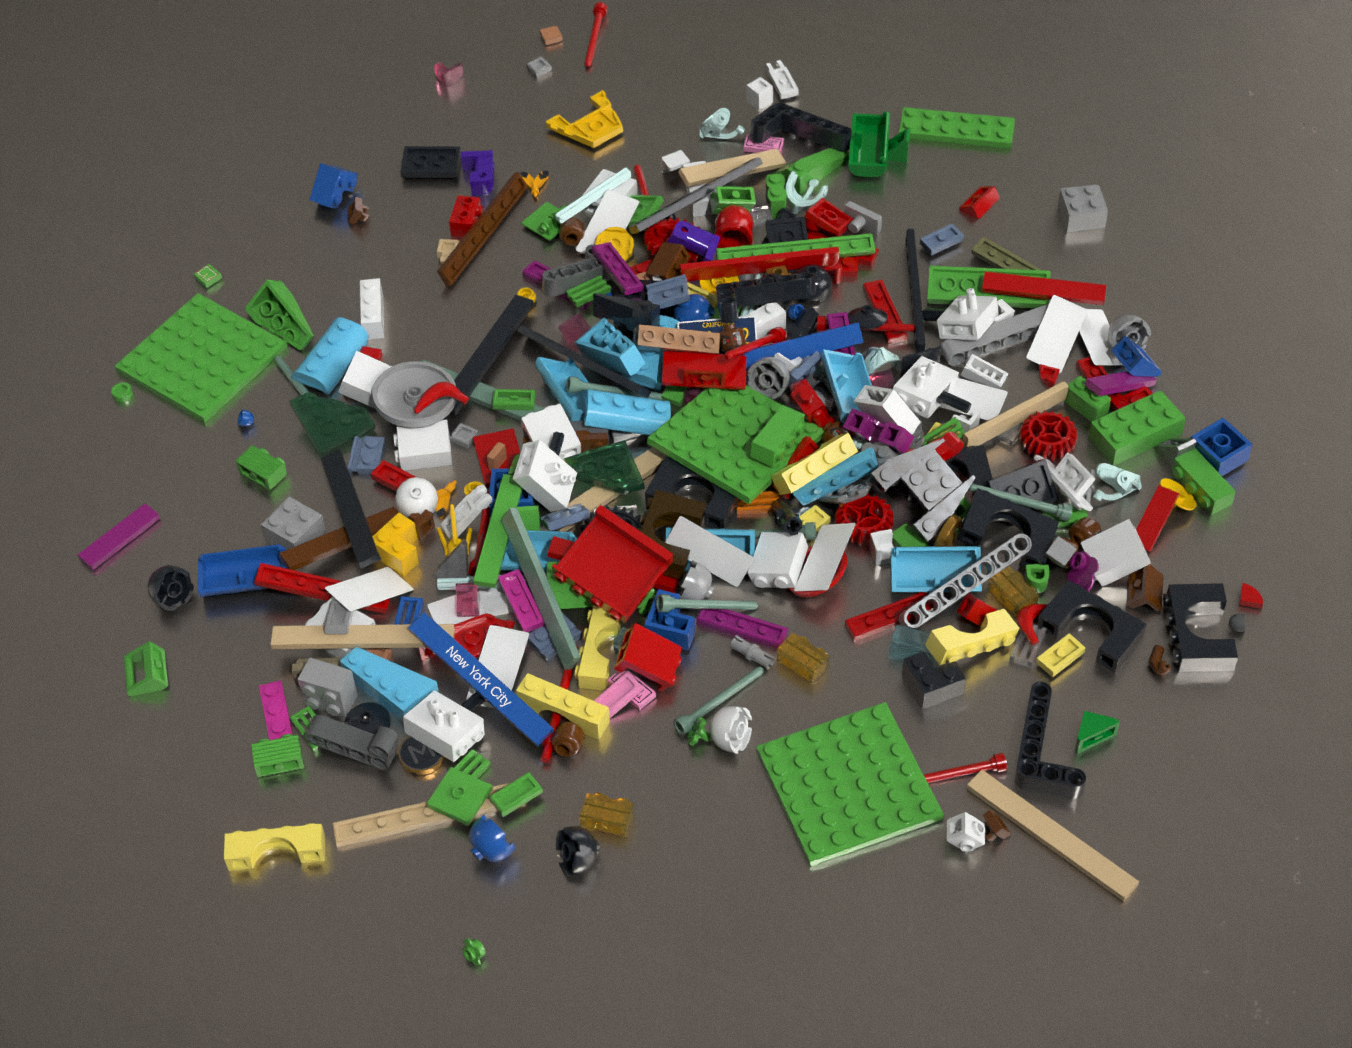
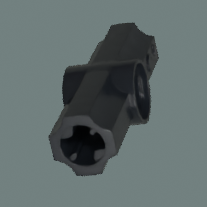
(804, 324)
(787, 516)

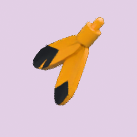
(535, 184)
(444, 499)

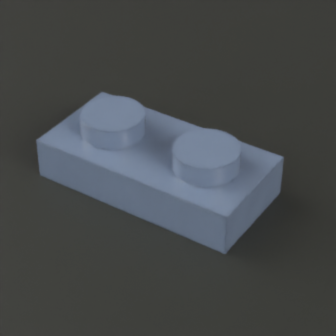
(941, 239)

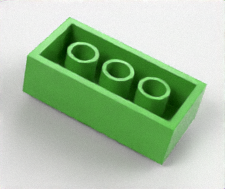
(1136, 428)

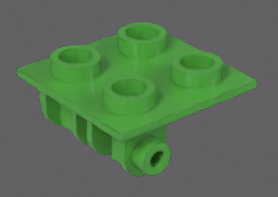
(544, 221)

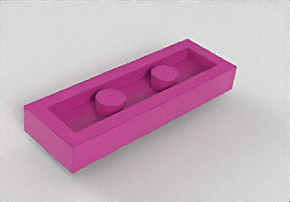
(521, 601)
(275, 709)

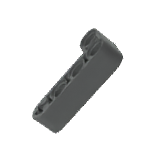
(560, 279)
(353, 742)

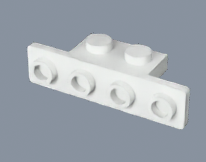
(1072, 479)

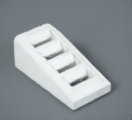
(973, 372)

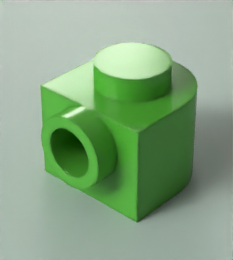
(1037, 576)

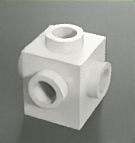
(965, 832)

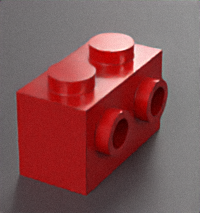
(464, 215)

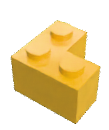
(395, 544)

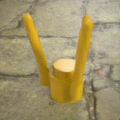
(455, 541)

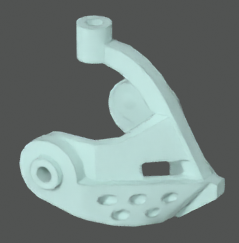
(716, 123)
(797, 201)
(882, 356)
(1119, 479)

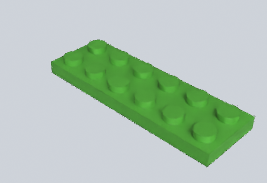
(958, 127)
(949, 282)

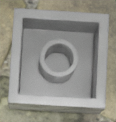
(1082, 208)
(292, 524)
(327, 687)

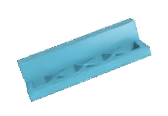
(838, 476)

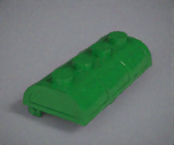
(869, 144)

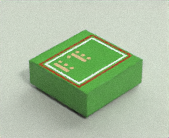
(207, 276)

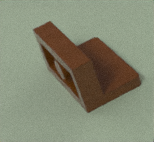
(668, 261)
(1145, 587)

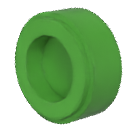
(122, 392)

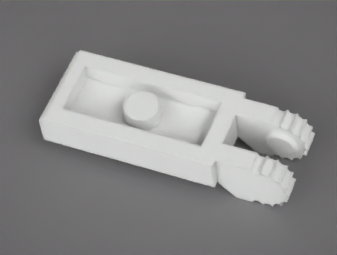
(782, 80)
(467, 510)

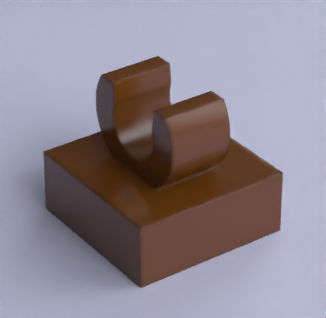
(357, 211)
(424, 523)
(996, 826)

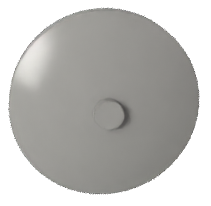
(400, 389)

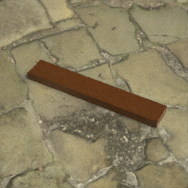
(330, 543)

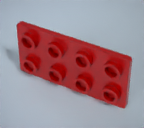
(703, 370)

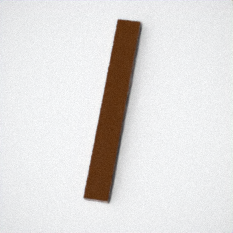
(482, 229)

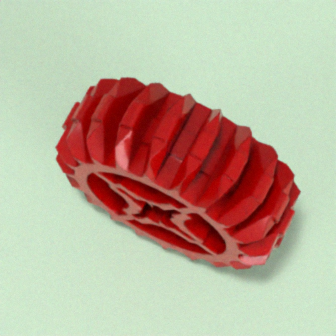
(1048, 430)
(868, 515)

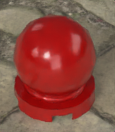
(734, 227)

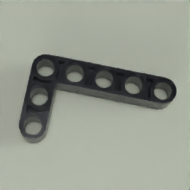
(800, 123)
(761, 292)
(1031, 764)

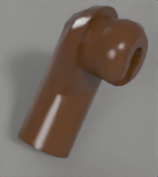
(1156, 663)

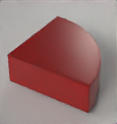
(1048, 375)
(1250, 597)

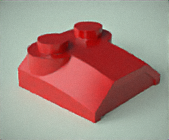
(827, 218)

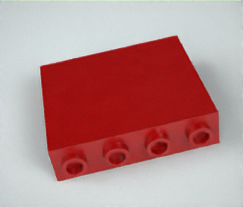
(613, 565)

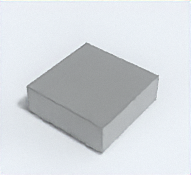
(539, 67)
(463, 435)
(1060, 552)

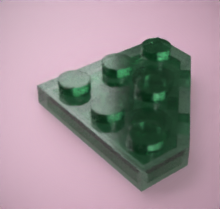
(330, 421)
(608, 468)

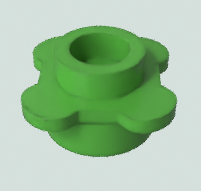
(473, 951)

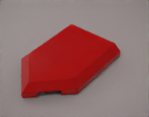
(473, 632)

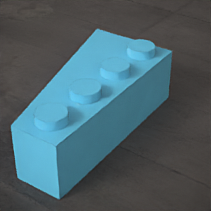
(610, 349)
(388, 682)

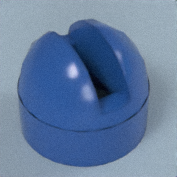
(794, 311)
(245, 418)

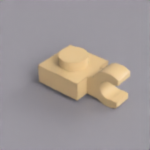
(445, 248)

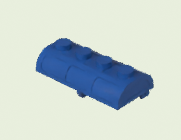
(234, 569)

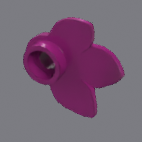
(1083, 569)

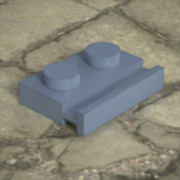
(669, 291)
(807, 367)
(366, 454)
(565, 517)
(543, 643)

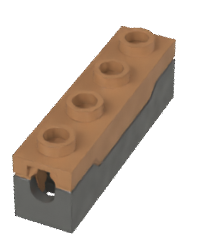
(676, 340)

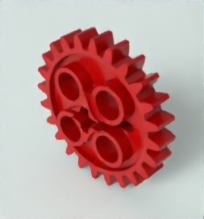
(660, 232)

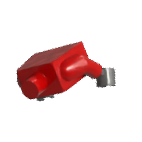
(809, 403)

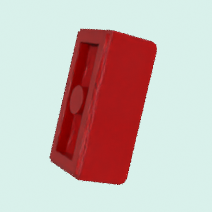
(980, 201)

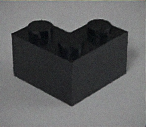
(930, 684)

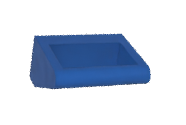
(1135, 359)

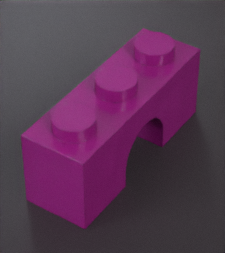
(870, 430)

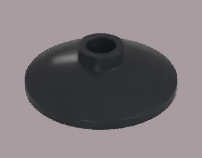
(868, 317)
(378, 717)

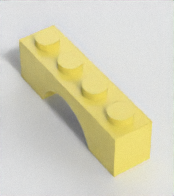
(805, 470)
(950, 644)
(595, 668)
(584, 712)
(245, 848)

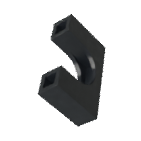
(967, 462)
(674, 477)
(989, 508)
(1077, 602)
(1191, 651)

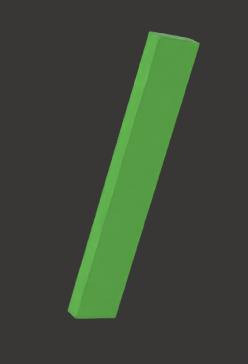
(496, 537)

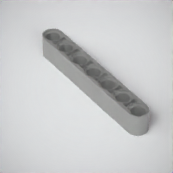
(996, 337)
(974, 576)

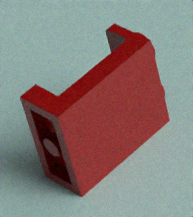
(649, 656)

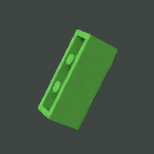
(778, 436)
(1203, 481)

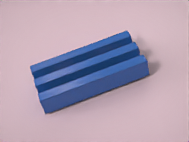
(412, 600)

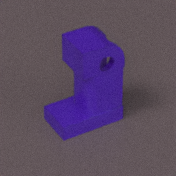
(483, 176)
(695, 240)

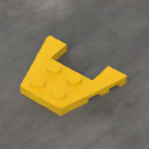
(592, 128)

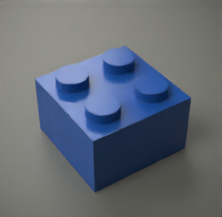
(1223, 446)

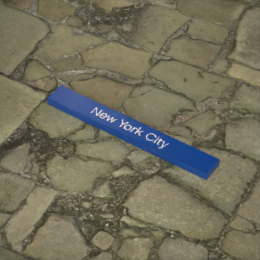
(481, 679)

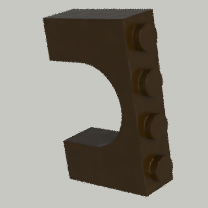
(665, 511)

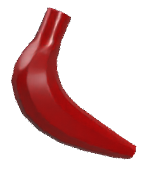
(437, 391)
(1025, 620)

